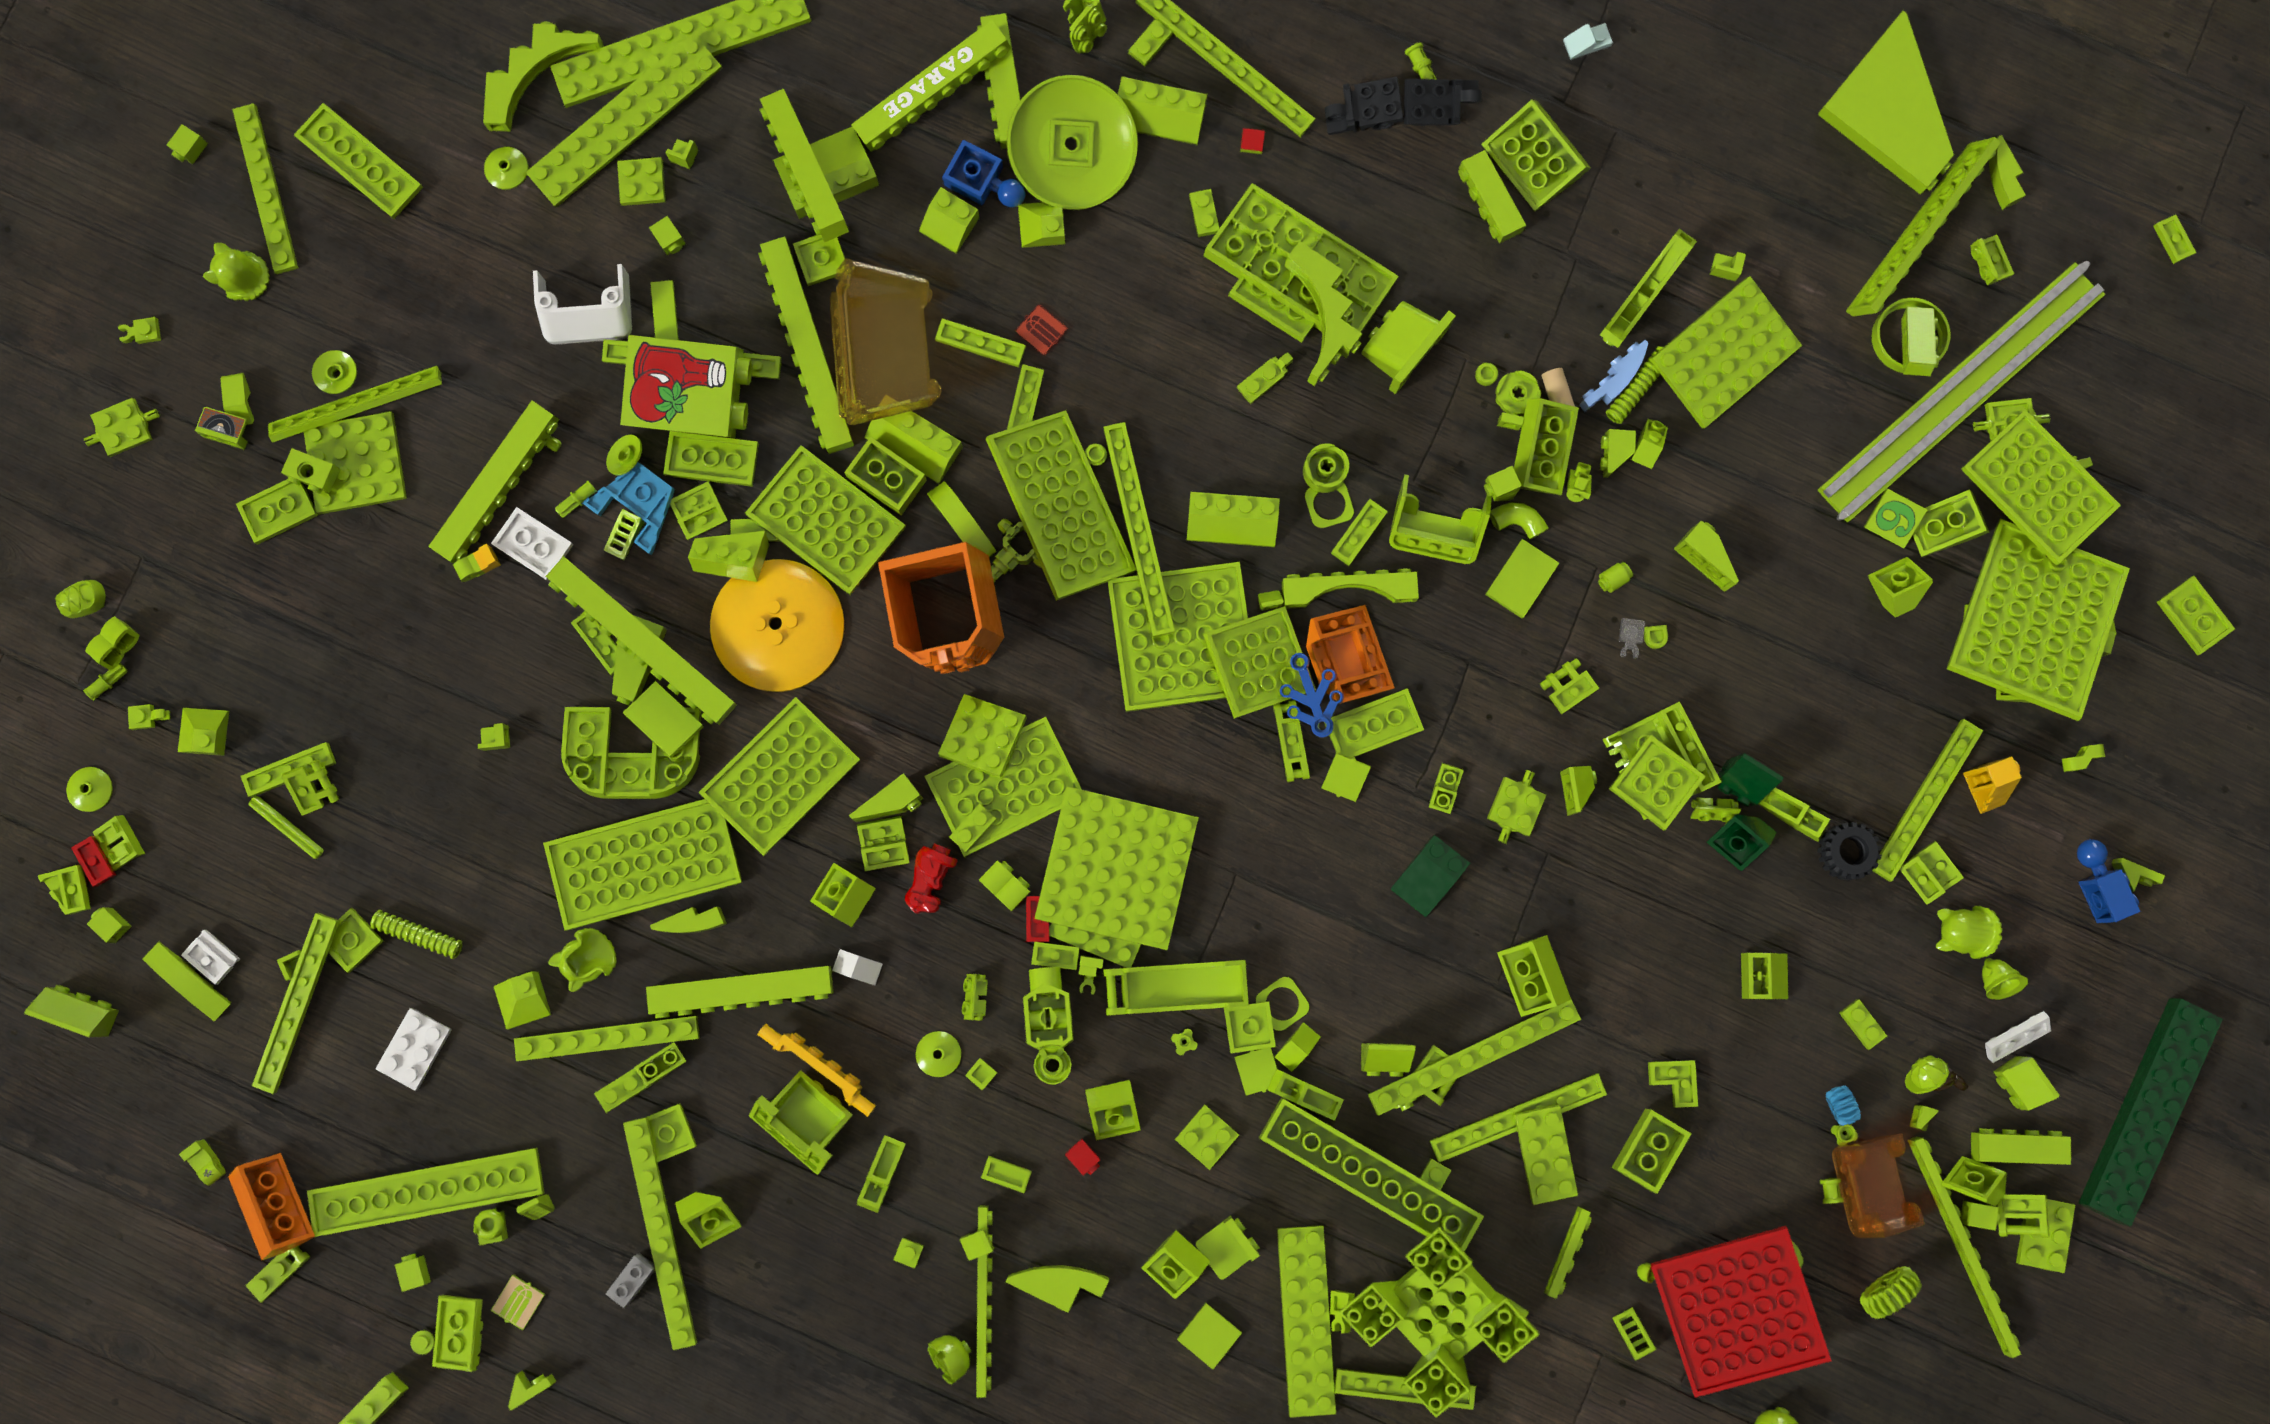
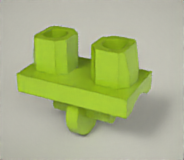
(1579, 483)

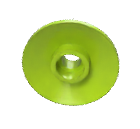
(507, 177)
(327, 365)
(624, 455)
(99, 789)
(950, 1054)

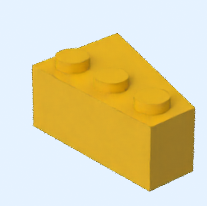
(1993, 783)

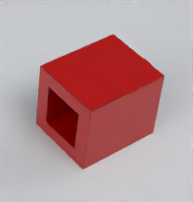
(1083, 1157)

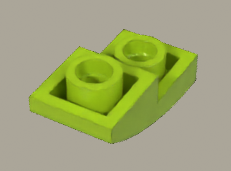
(1445, 788)

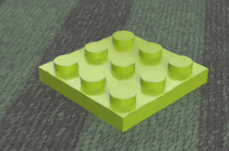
(982, 736)
(1657, 782)

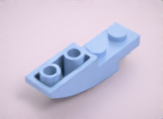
(1621, 372)

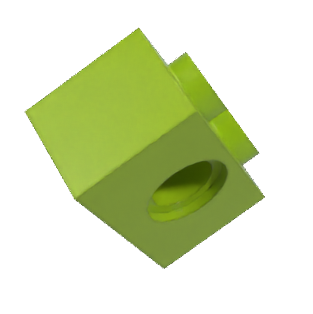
(298, 465)

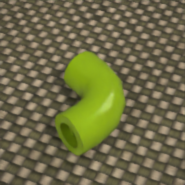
(1521, 515)

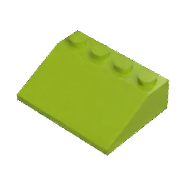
(1535, 155)
(843, 166)

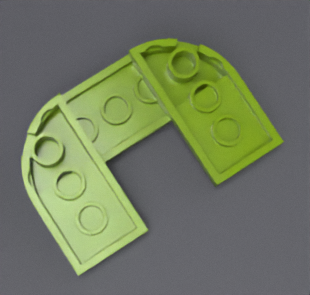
(621, 774)

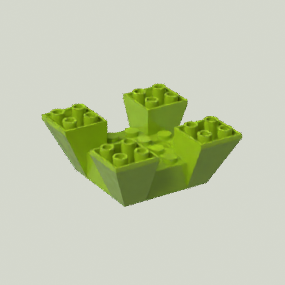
(1486, 1315)

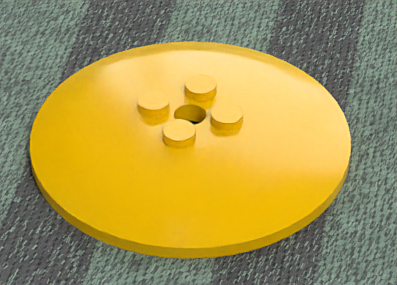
(799, 648)

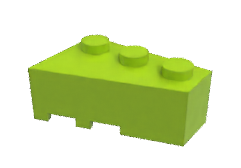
(730, 555)

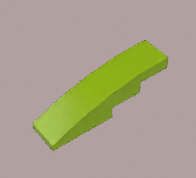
(186, 981)

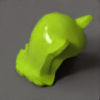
(238, 273)
(1970, 931)
(585, 958)

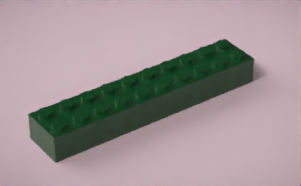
(2150, 1111)

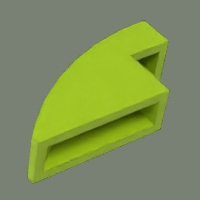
(1058, 1283)

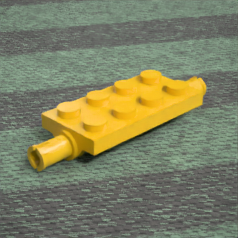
(830, 1069)

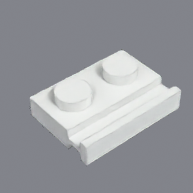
(210, 957)

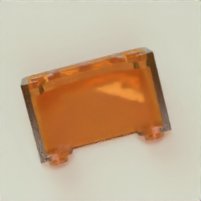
(1873, 1187)

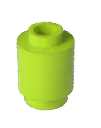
(1615, 577)

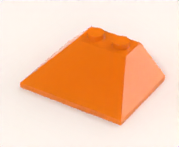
(1350, 648)

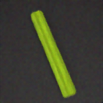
(286, 827)

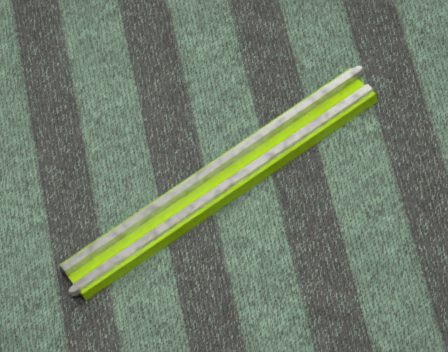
(1961, 392)

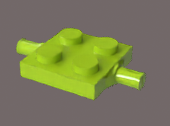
(2004, 412)
(121, 427)
(1516, 806)

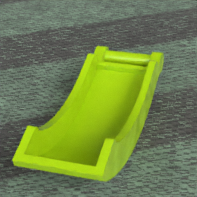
(1178, 987)

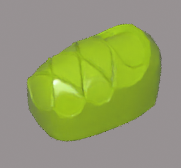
(81, 599)

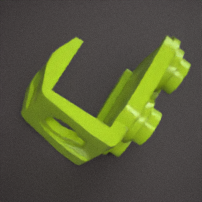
(1087, 25)

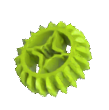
(1890, 1292)

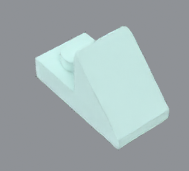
(1587, 40)

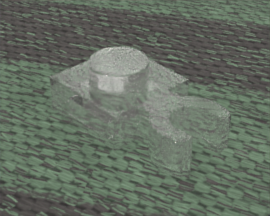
(1631, 633)

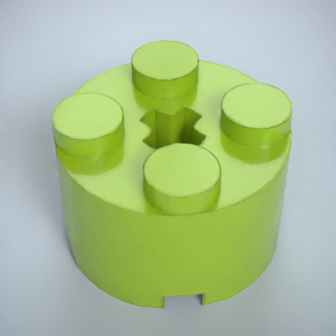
(1333, 458)

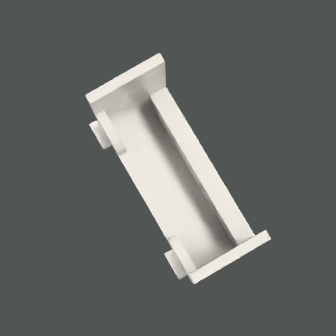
(585, 323)

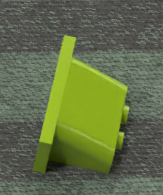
(1404, 341)
(803, 1120)

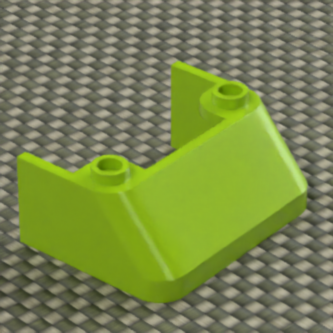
(1437, 534)

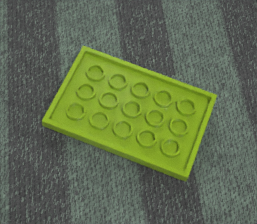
(1725, 352)
(2040, 487)
(825, 520)
(779, 776)
(1025, 794)

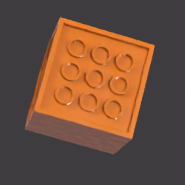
(987, 636)

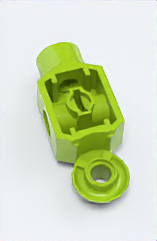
(1048, 1023)

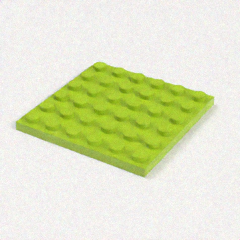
(1177, 665)
(1116, 868)

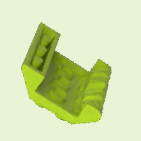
(1676, 732)

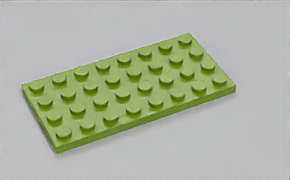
(1060, 504)
(641, 863)

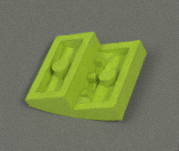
(698, 510)
(883, 843)
(1931, 872)

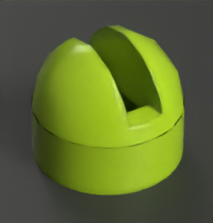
(1645, 1273)

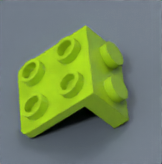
(1227, 1247)

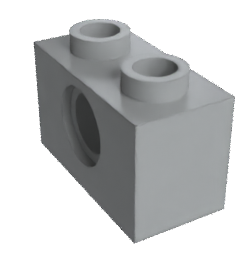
(631, 1280)

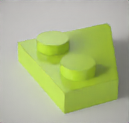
(68, 889)

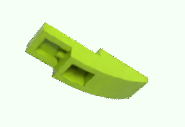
(640, 1077)

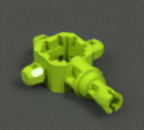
(1008, 558)

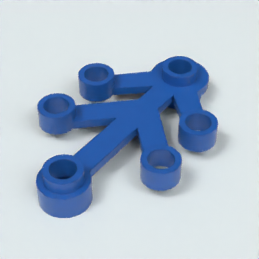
(1313, 698)

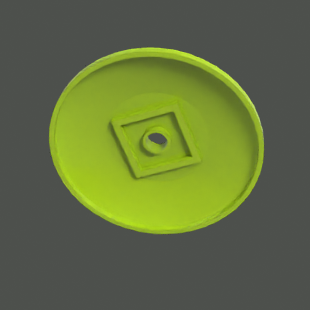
(1077, 110)

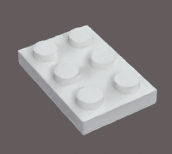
(531, 543)
(413, 1049)

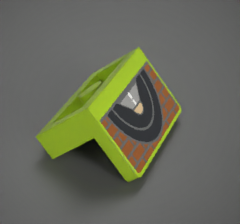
(222, 427)

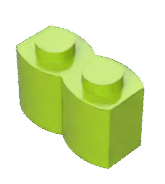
(112, 643)
(1004, 885)

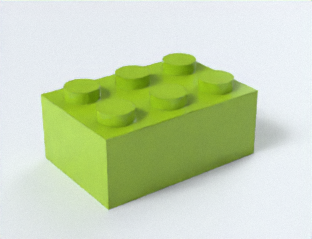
(885, 476)
(1651, 1150)

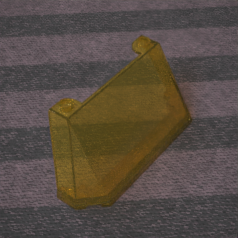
(880, 343)

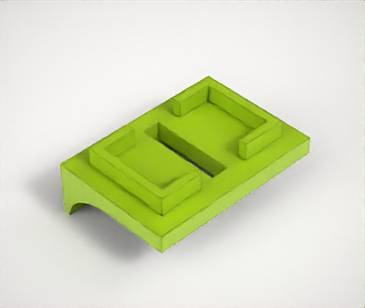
(123, 851)

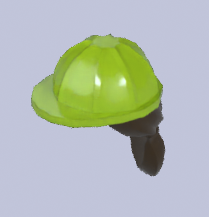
(1932, 1075)

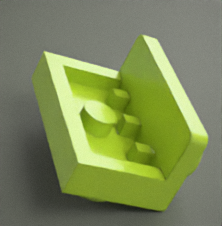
(1991, 259)

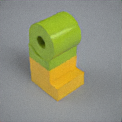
(476, 563)

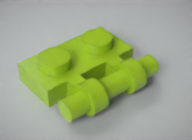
(1572, 692)
(303, 790)

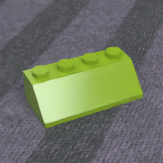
(1164, 109)
(917, 443)
(1545, 445)
(1233, 519)

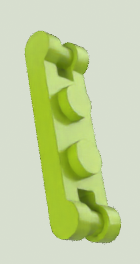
(1291, 742)

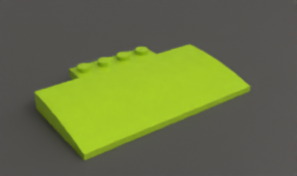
(1255, 249)

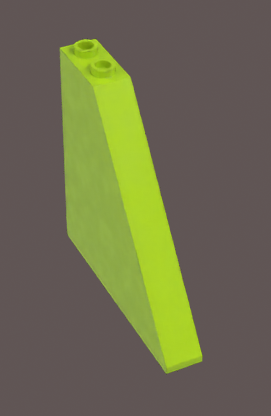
(1893, 111)

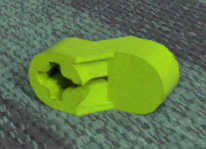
(2083, 757)

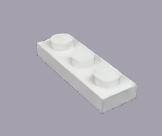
(2018, 1037)

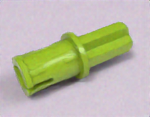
(575, 499)
(105, 681)

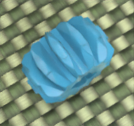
(1843, 1105)

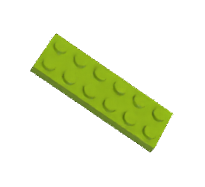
(358, 161)

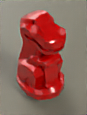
(929, 871)

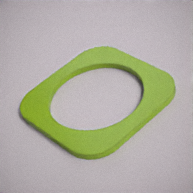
(1323, 523)
(1303, 1008)

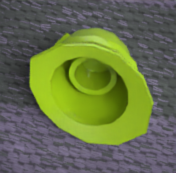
(2001, 979)

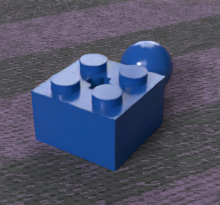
(978, 186)
(2106, 890)

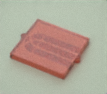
(1041, 329)

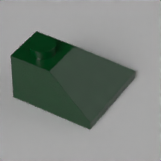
(1742, 840)

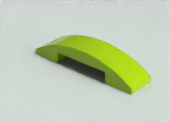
(960, 518)

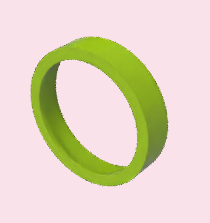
(1942, 328)

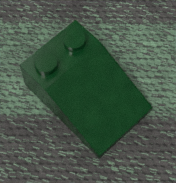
(1747, 779)
(1430, 875)

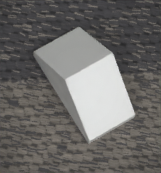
(857, 967)

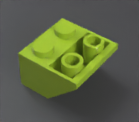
(1764, 976)

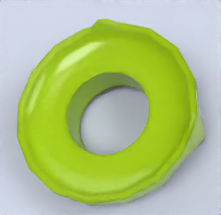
(498, 1224)

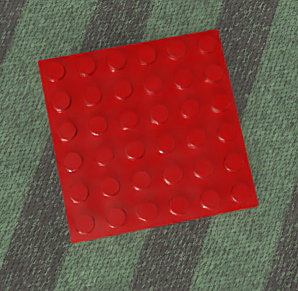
(1740, 1311)

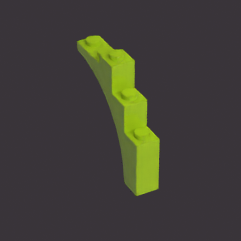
(525, 64)
(1322, 281)
(1647, 288)

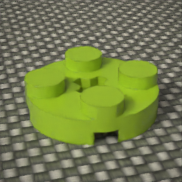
(1513, 381)

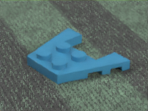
(643, 495)

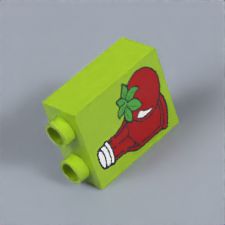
(685, 386)

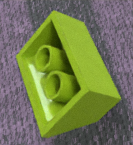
(1534, 976)
(73, 1011)

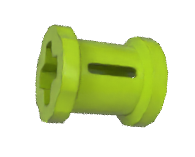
(1831, 1190)

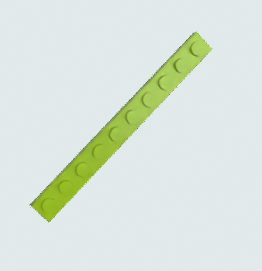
(1229, 64)
(1139, 530)
(1473, 1057)
(660, 1233)
(1967, 1253)

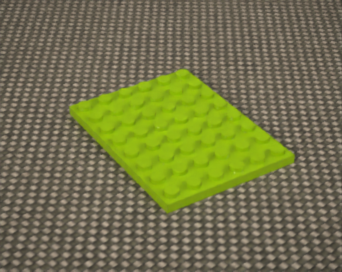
(2038, 623)

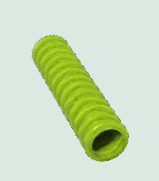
(1634, 391)
(416, 934)

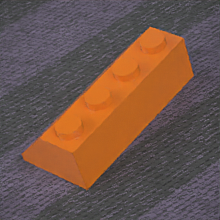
(271, 1205)

